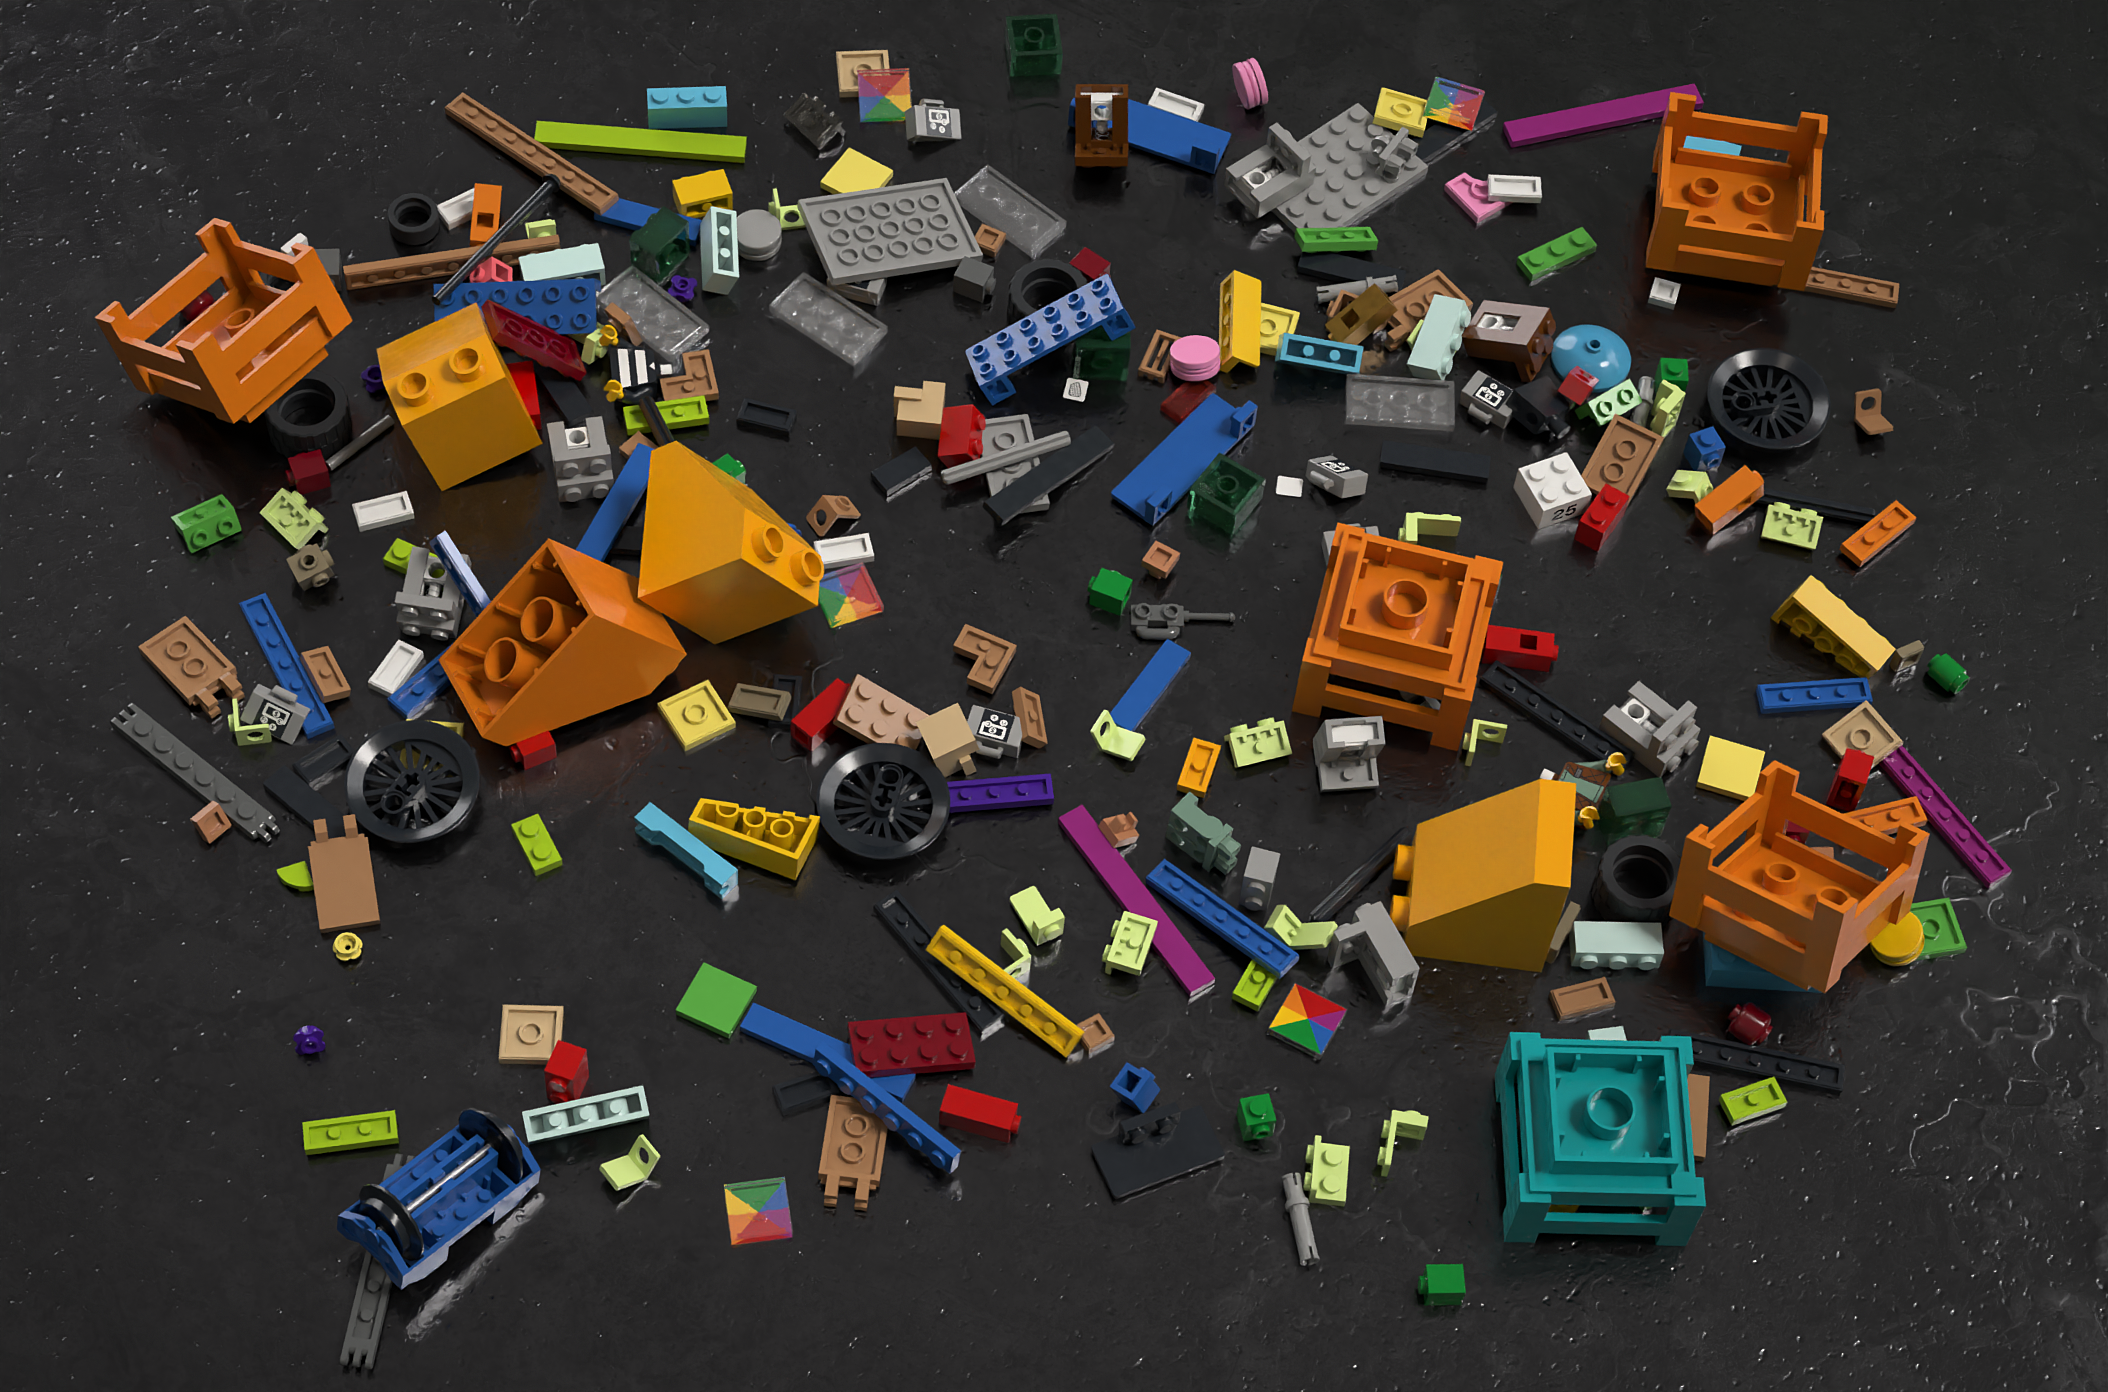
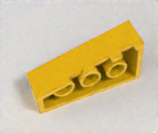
(1834, 628)
(756, 836)

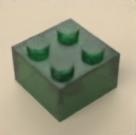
(1033, 45)
(660, 245)
(1100, 357)
(1225, 493)
(1634, 810)

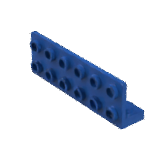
(1170, 136)
(557, 304)
(1044, 332)
(1183, 457)

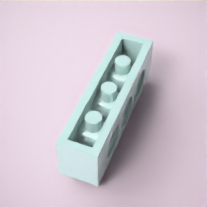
(585, 1115)

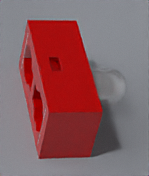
(1577, 386)

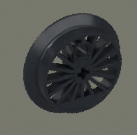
(1800, 408)
(414, 785)
(884, 802)

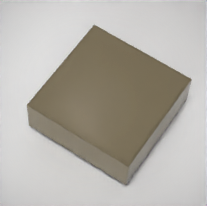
(1906, 656)

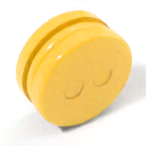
(1899, 943)

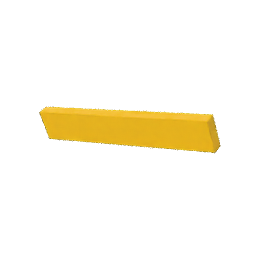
(1004, 991)

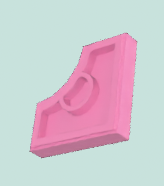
(1473, 197)

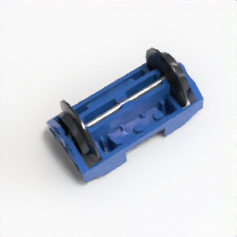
(476, 1180)

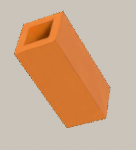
(485, 213)
(1730, 499)

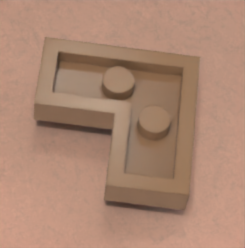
(697, 381)
(990, 654)

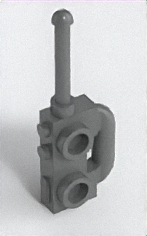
(1166, 616)

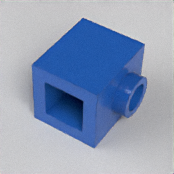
(1704, 449)
(1135, 1087)

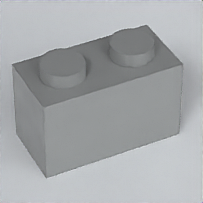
(1259, 879)

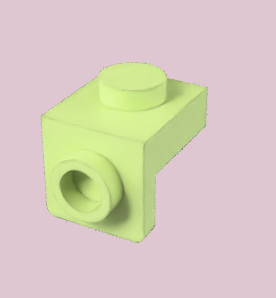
(1689, 485)

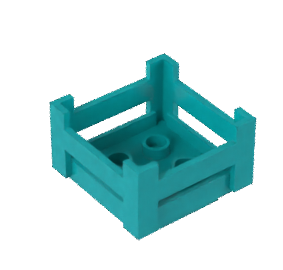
(1598, 1130)

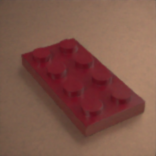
(533, 340)
(911, 1045)

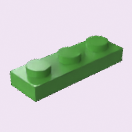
(1336, 239)
(1556, 254)

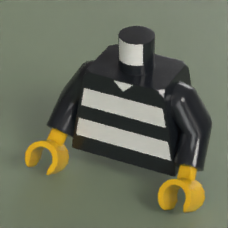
(632, 370)

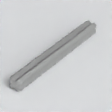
(1005, 457)

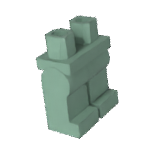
(1202, 836)

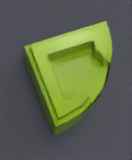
(296, 876)

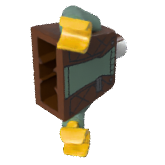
(1591, 782)

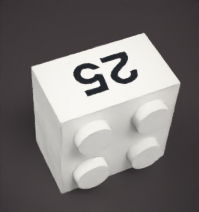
(1552, 490)

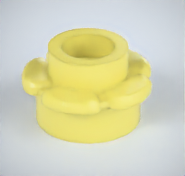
(344, 940)

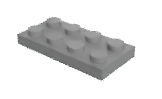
(1002, 435)

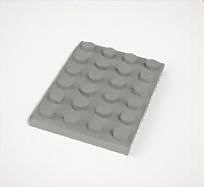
(1345, 174)
(888, 231)

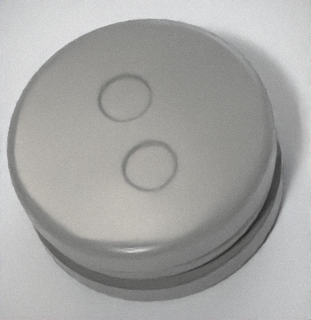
(758, 235)

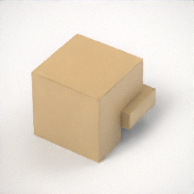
(919, 410)
(949, 740)

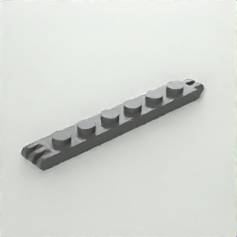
(195, 773)
(369, 1302)

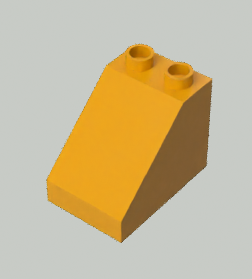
(456, 397)
(719, 551)
(1489, 878)

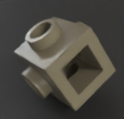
(311, 566)

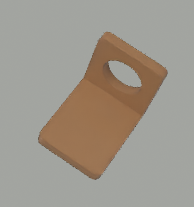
(1341, 302)
(1870, 420)
(835, 508)

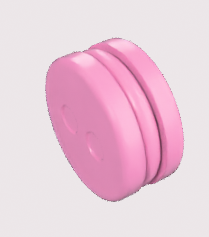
(1250, 83)
(1195, 358)

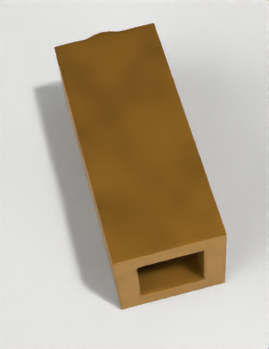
(1361, 316)

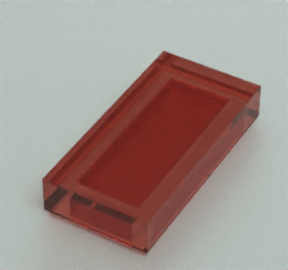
(1187, 399)

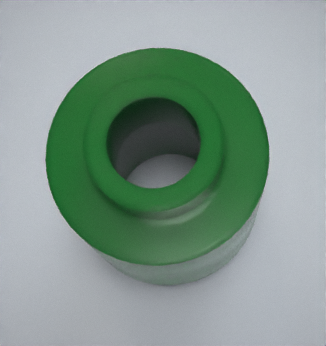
(1948, 673)

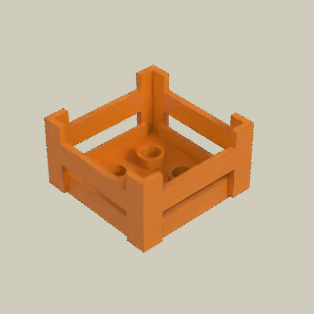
(1732, 211)
(246, 343)
(1401, 623)
(1786, 901)

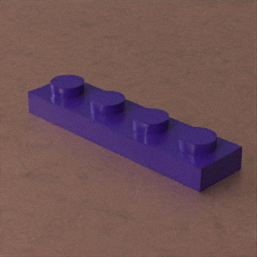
(1000, 793)

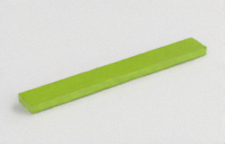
(641, 141)

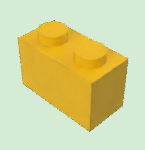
(698, 193)

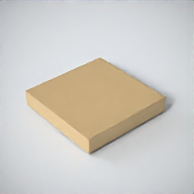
(851, 61)
(1863, 731)
(529, 1033)

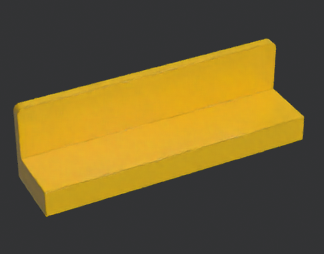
(1239, 321)

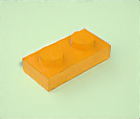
(1198, 767)

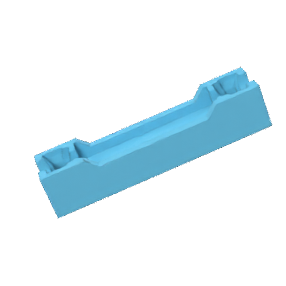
(662, 830)

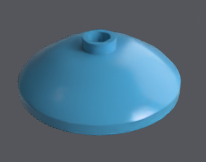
(1606, 361)

